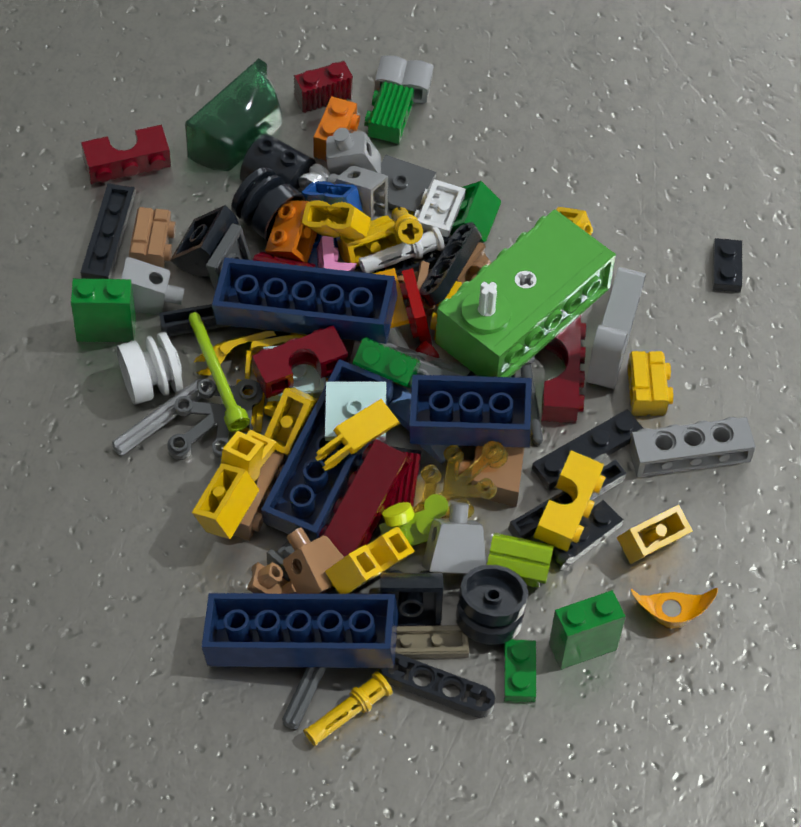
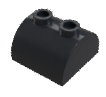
(279, 157)
(202, 240)
(417, 596)

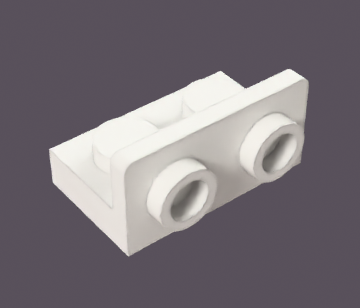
(440, 206)

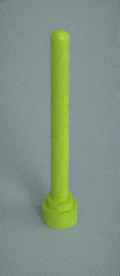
(235, 416)

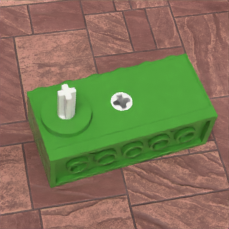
(524, 297)

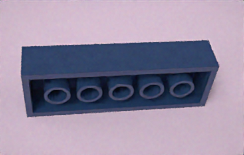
(304, 299)
(304, 490)
(300, 630)

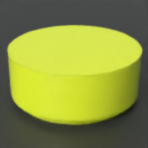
(398, 514)

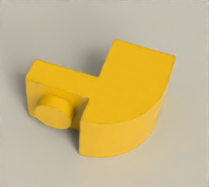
(248, 452)

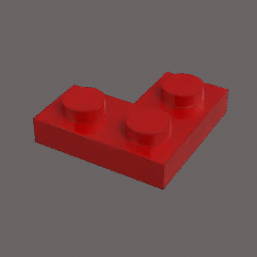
(415, 312)

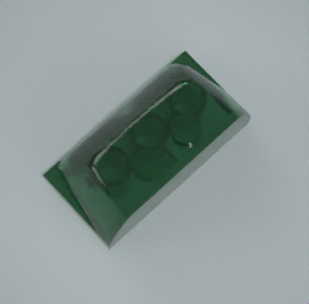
(234, 120)

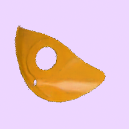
(690, 606)

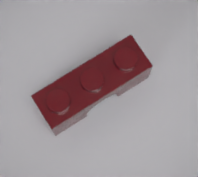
(107, 163)
(318, 349)

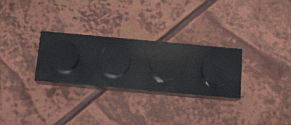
(108, 232)
(594, 444)

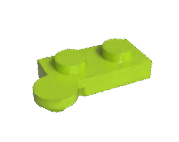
(419, 527)

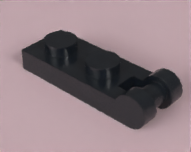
(597, 527)

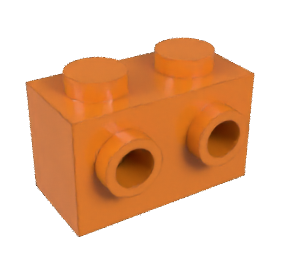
(337, 115)
(289, 235)

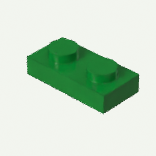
(520, 670)

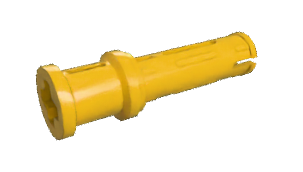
(406, 226)
(359, 701)

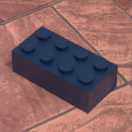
(470, 410)

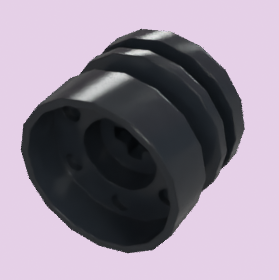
(260, 199)

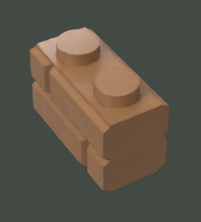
(152, 236)

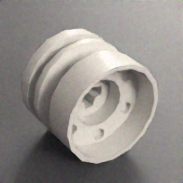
(150, 368)

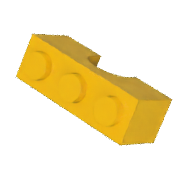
(561, 522)
(369, 561)

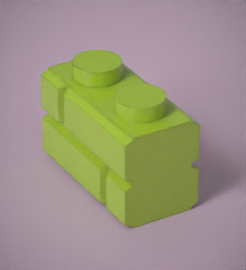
(522, 556)

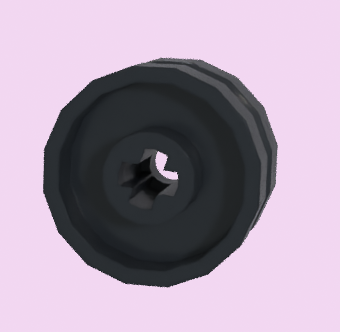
(491, 604)

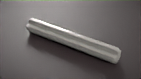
(155, 420)

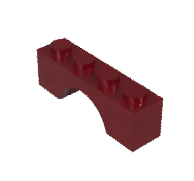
(561, 394)

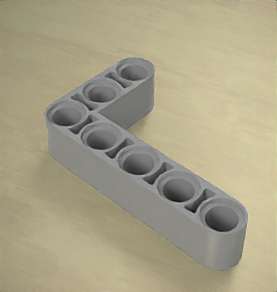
(616, 327)

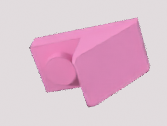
(328, 256)

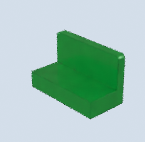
(479, 207)

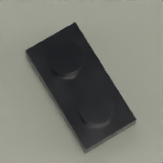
(727, 265)

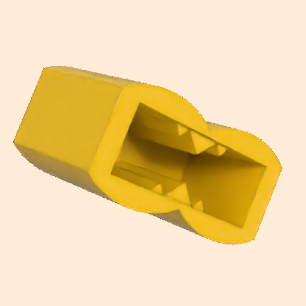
(336, 220)

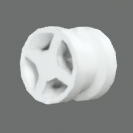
(316, 173)

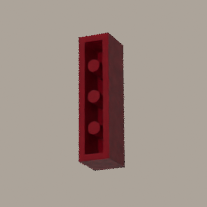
(367, 497)

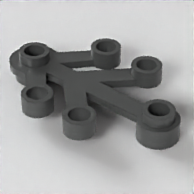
(215, 416)

